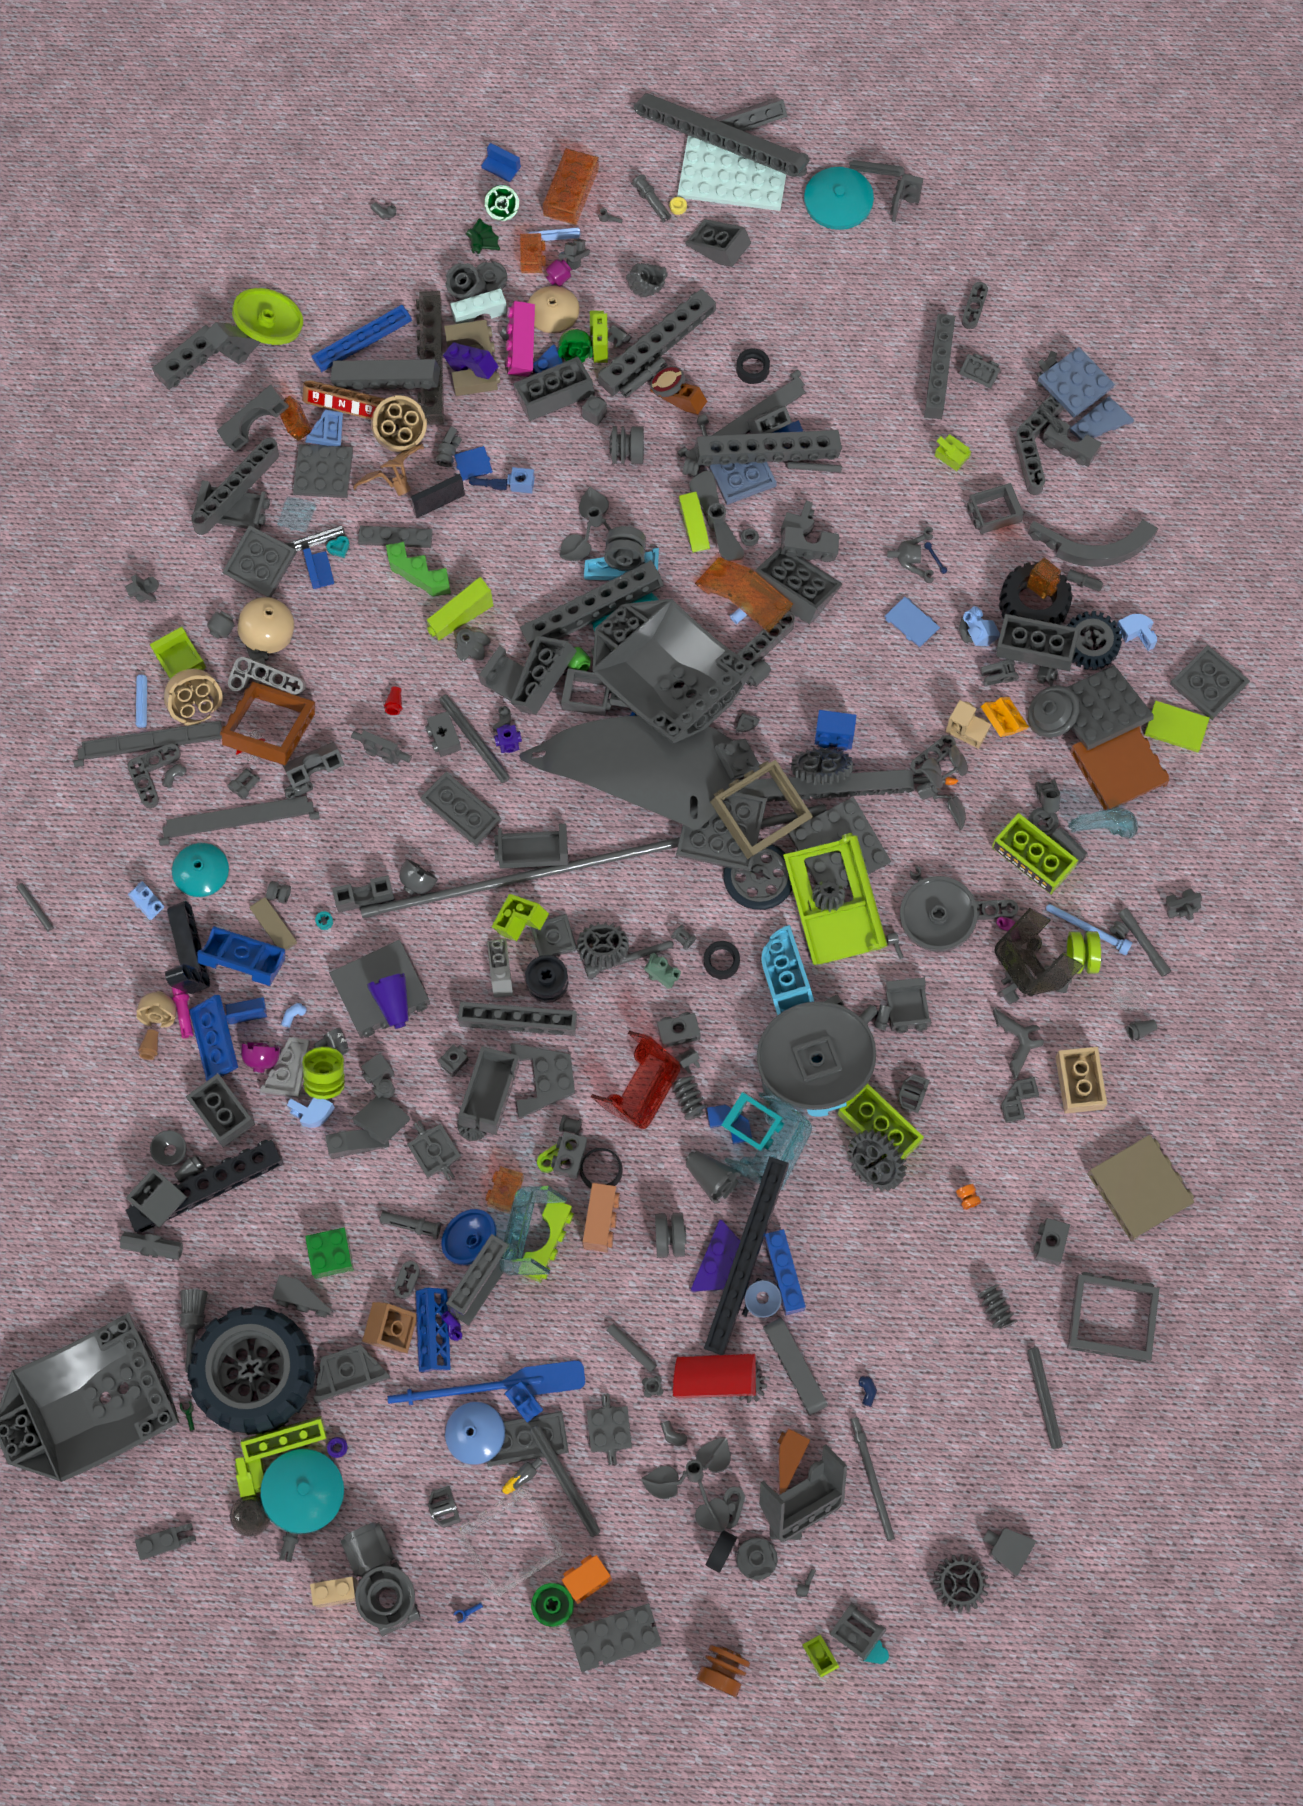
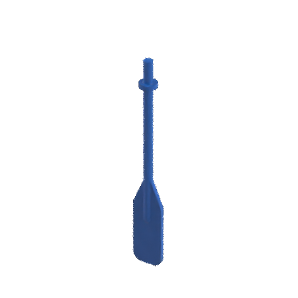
(538, 1379)

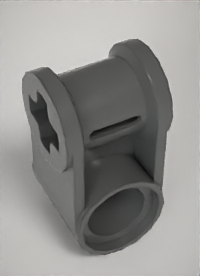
(1048, 795)

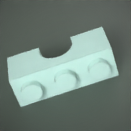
(487, 303)

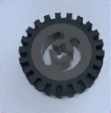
(1104, 634)

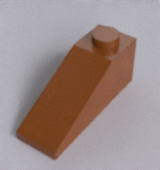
(688, 398)
(790, 1454)

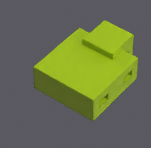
(600, 348)

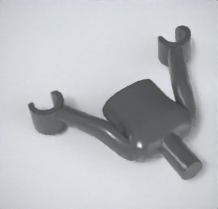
(911, 553)

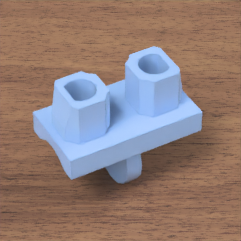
(146, 900)

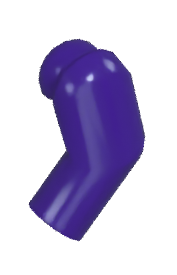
(453, 1326)

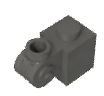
(378, 1072)

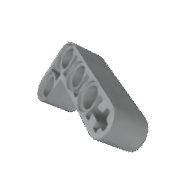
(269, 678)

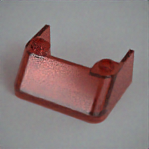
(648, 1085)

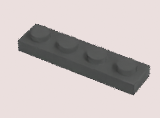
(390, 535)

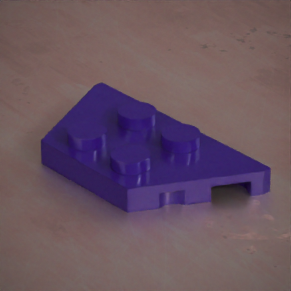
(717, 1260)

